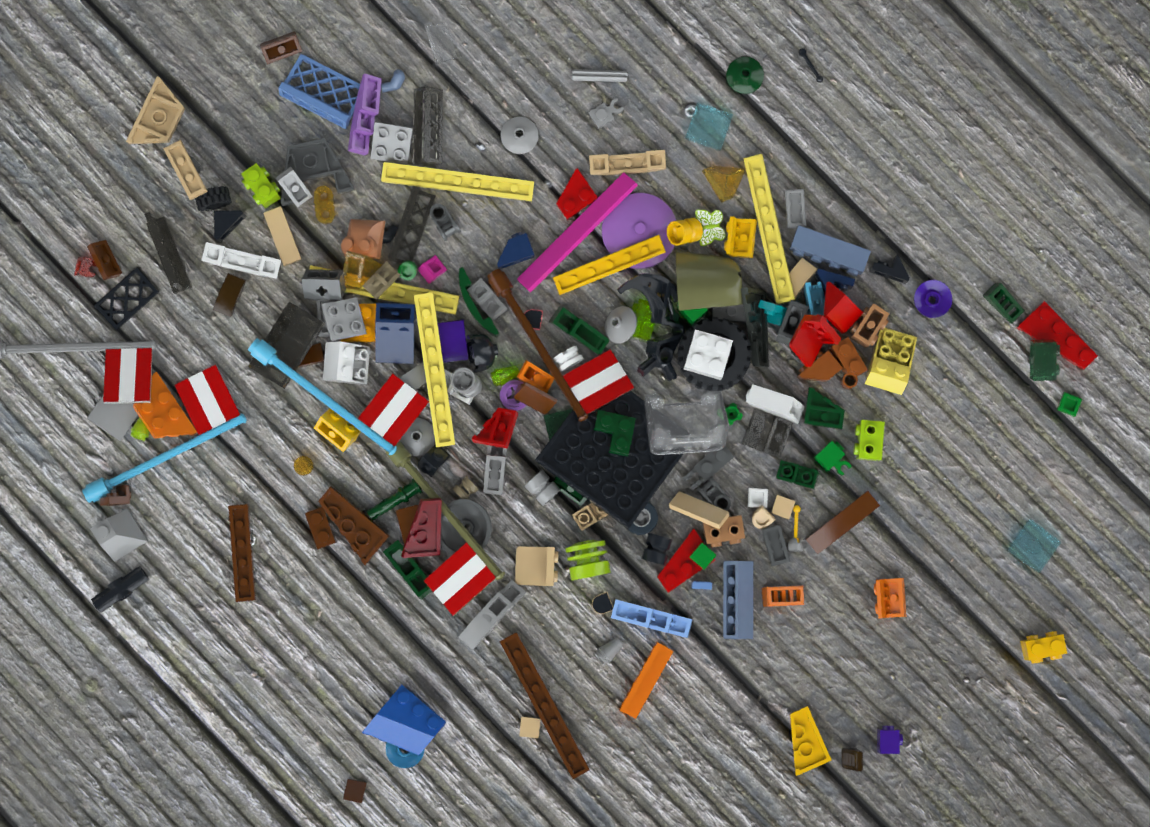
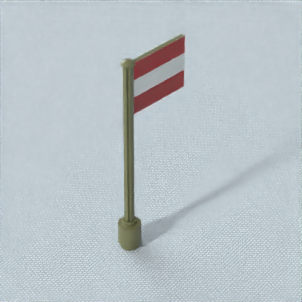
(469, 568)

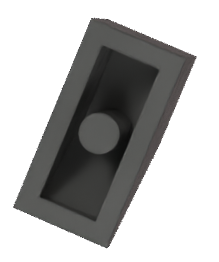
(791, 322)

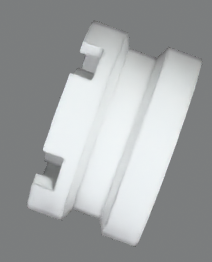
(568, 358)

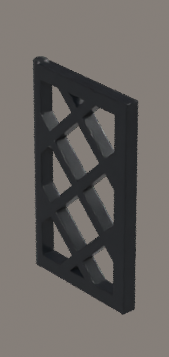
(127, 314)

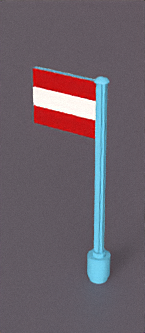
(210, 411)
(383, 419)

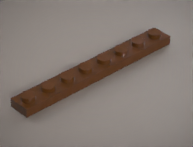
(544, 705)

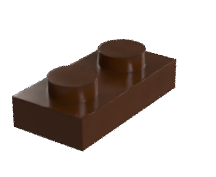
(104, 259)
(320, 528)

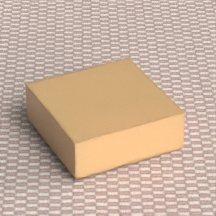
(782, 507)
(529, 727)

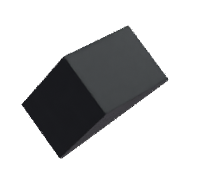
(226, 222)

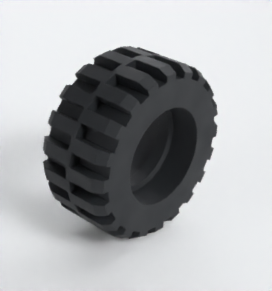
(740, 354)

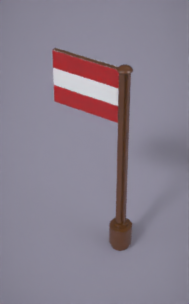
(587, 385)

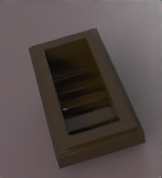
(852, 759)

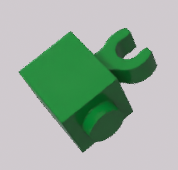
(831, 456)

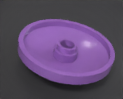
(637, 220)

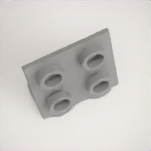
(391, 143)
(343, 319)

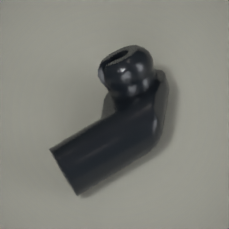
(390, 234)

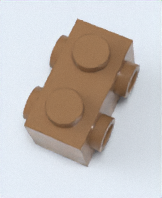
(873, 320)
(724, 533)

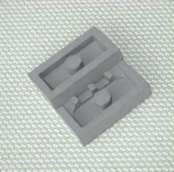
(113, 418)

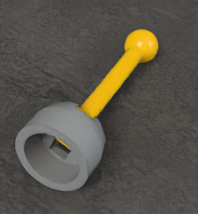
(795, 543)

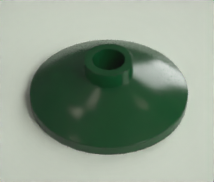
(745, 84)

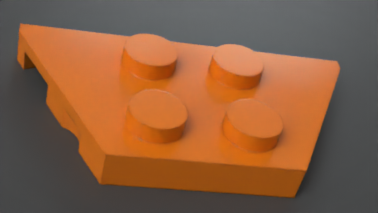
(163, 413)

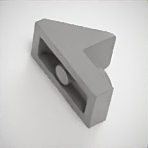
(294, 187)

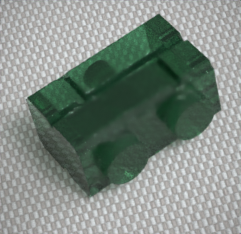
(1044, 360)

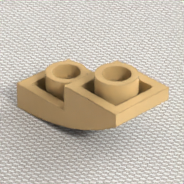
(801, 274)
(588, 516)

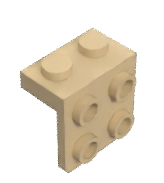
(536, 566)

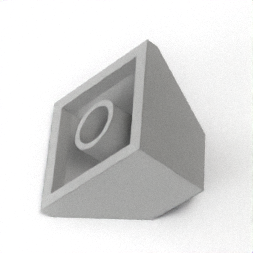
(119, 534)

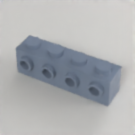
(829, 250)
(737, 599)

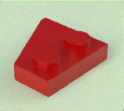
(575, 196)
(498, 429)

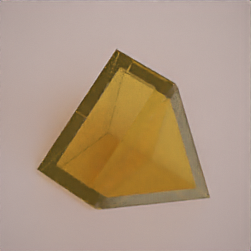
(724, 180)
(358, 269)

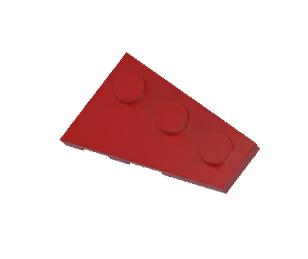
(680, 565)

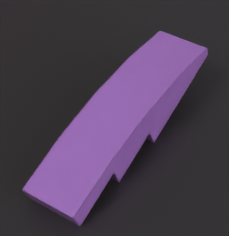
(364, 114)

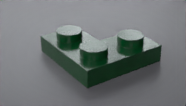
(621, 429)

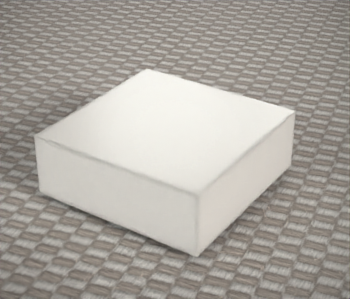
(757, 497)

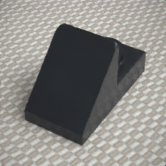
(896, 272)

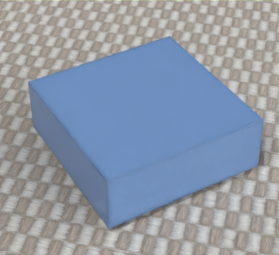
(701, 585)

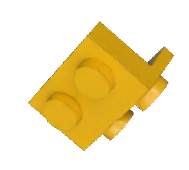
(740, 237)

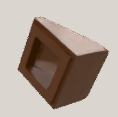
(355, 791)

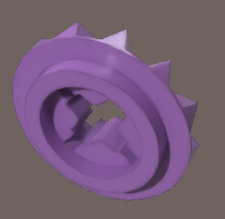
(506, 392)

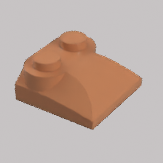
(364, 238)

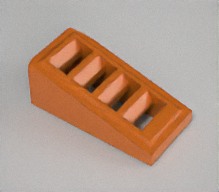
(767, 601)

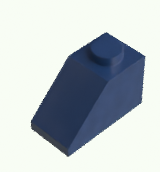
(516, 251)

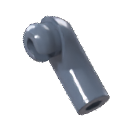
(395, 83)

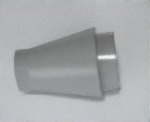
(608, 651)

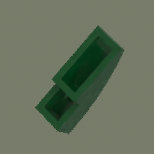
(579, 330)
(408, 569)

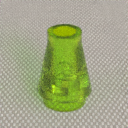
(503, 375)

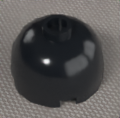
(481, 352)

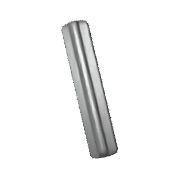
(599, 75)

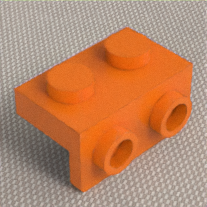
(890, 598)

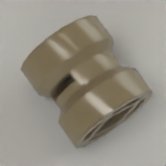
(468, 485)

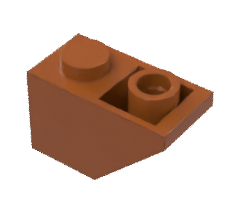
(822, 369)

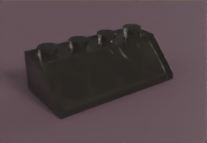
(292, 339)

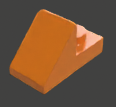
(535, 376)

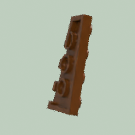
(357, 527)

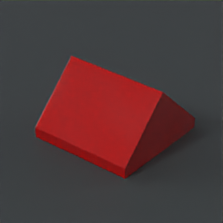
(840, 309)

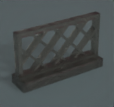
(168, 253)

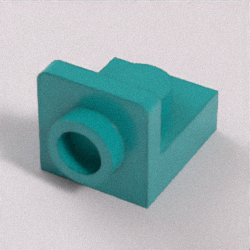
(774, 312)

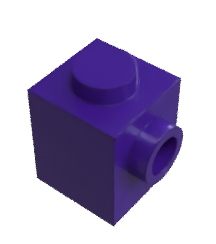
(889, 740)

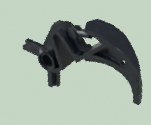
(659, 296)

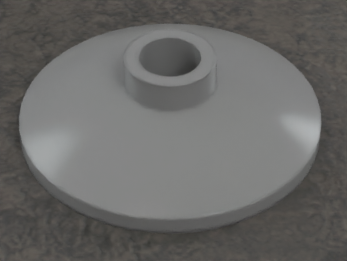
(521, 144)
(620, 324)
(424, 443)

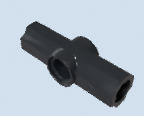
(120, 589)

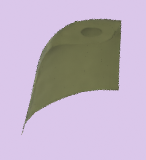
(707, 281)

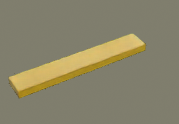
(609, 264)

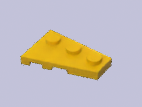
(807, 742)

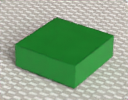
(1069, 404)
(702, 556)

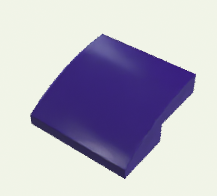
(453, 340)

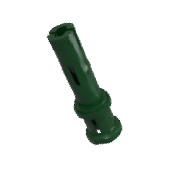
(402, 495)

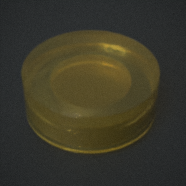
(303, 465)

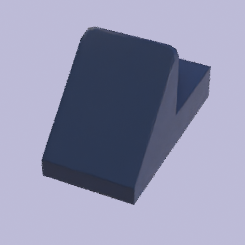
(842, 282)

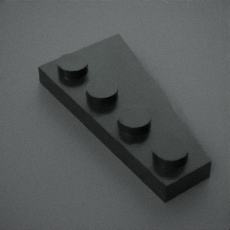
(756, 325)

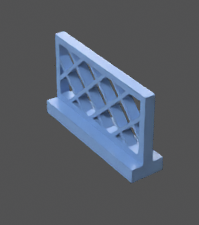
(312, 102)

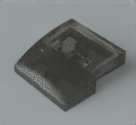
(767, 433)

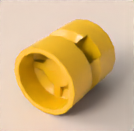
(684, 231)

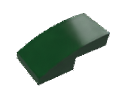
(797, 474)

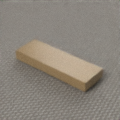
(185, 169)
(282, 236)
(699, 510)

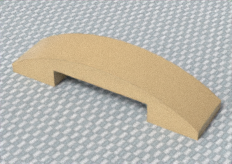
(627, 163)

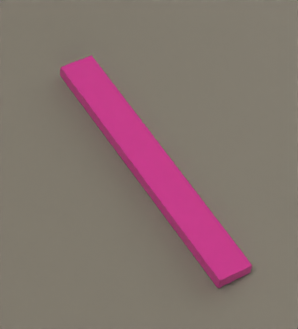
(577, 232)

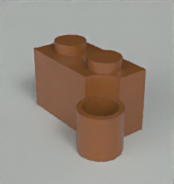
(850, 361)

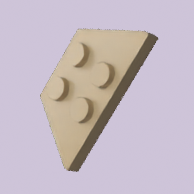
(157, 117)

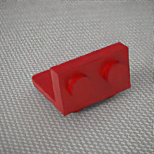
(810, 337)

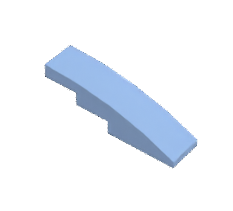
(651, 618)

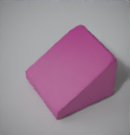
(432, 269)

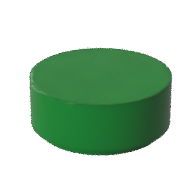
(407, 270)

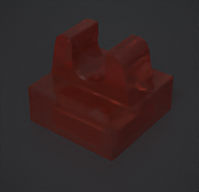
(82, 267)

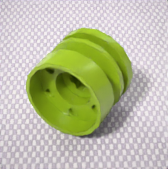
(587, 560)

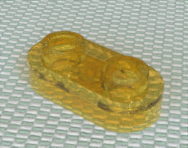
(325, 205)

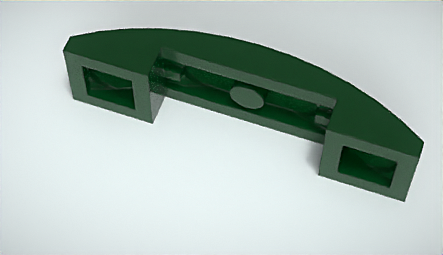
(486, 324)

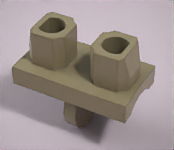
(381, 280)

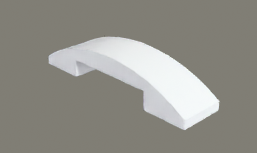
(241, 261)

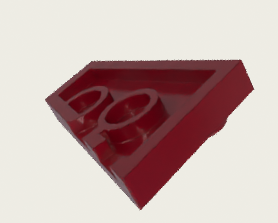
(425, 530)

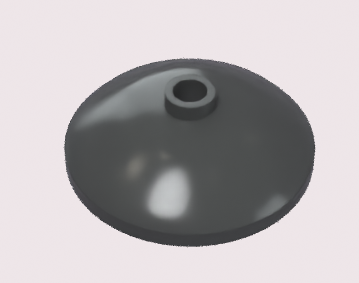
(467, 513)

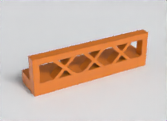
(646, 680)

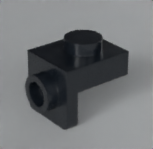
(433, 460)

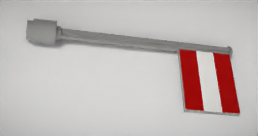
(126, 366)

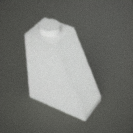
(775, 403)

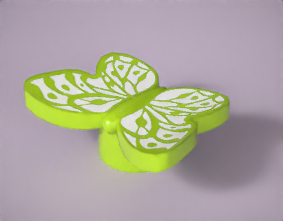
(711, 226)

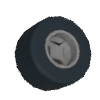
(645, 521)

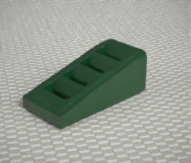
(1003, 292)

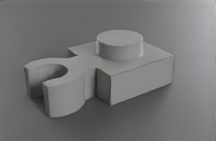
(603, 115)

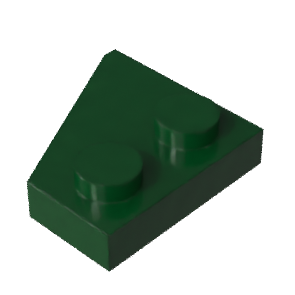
(822, 411)

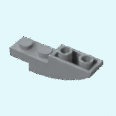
(491, 614)

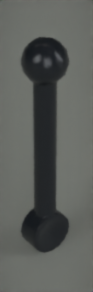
(802, 52)

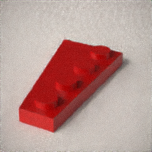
(1048, 325)

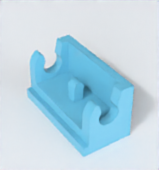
(814, 298)

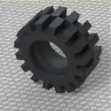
(213, 199)

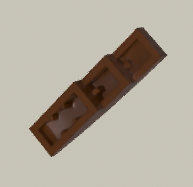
(842, 522)

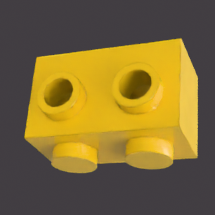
(337, 429)
(1037, 648)

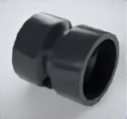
(656, 549)

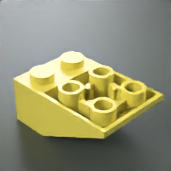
(891, 361)

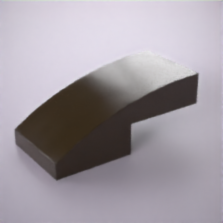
(229, 294)

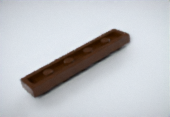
(242, 553)

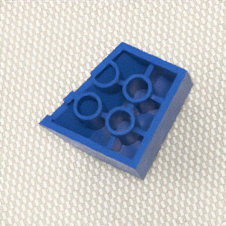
(405, 722)

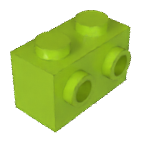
(264, 191)
(872, 441)

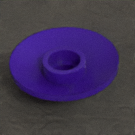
(942, 298)

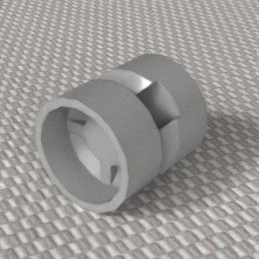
(466, 382)
(542, 487)

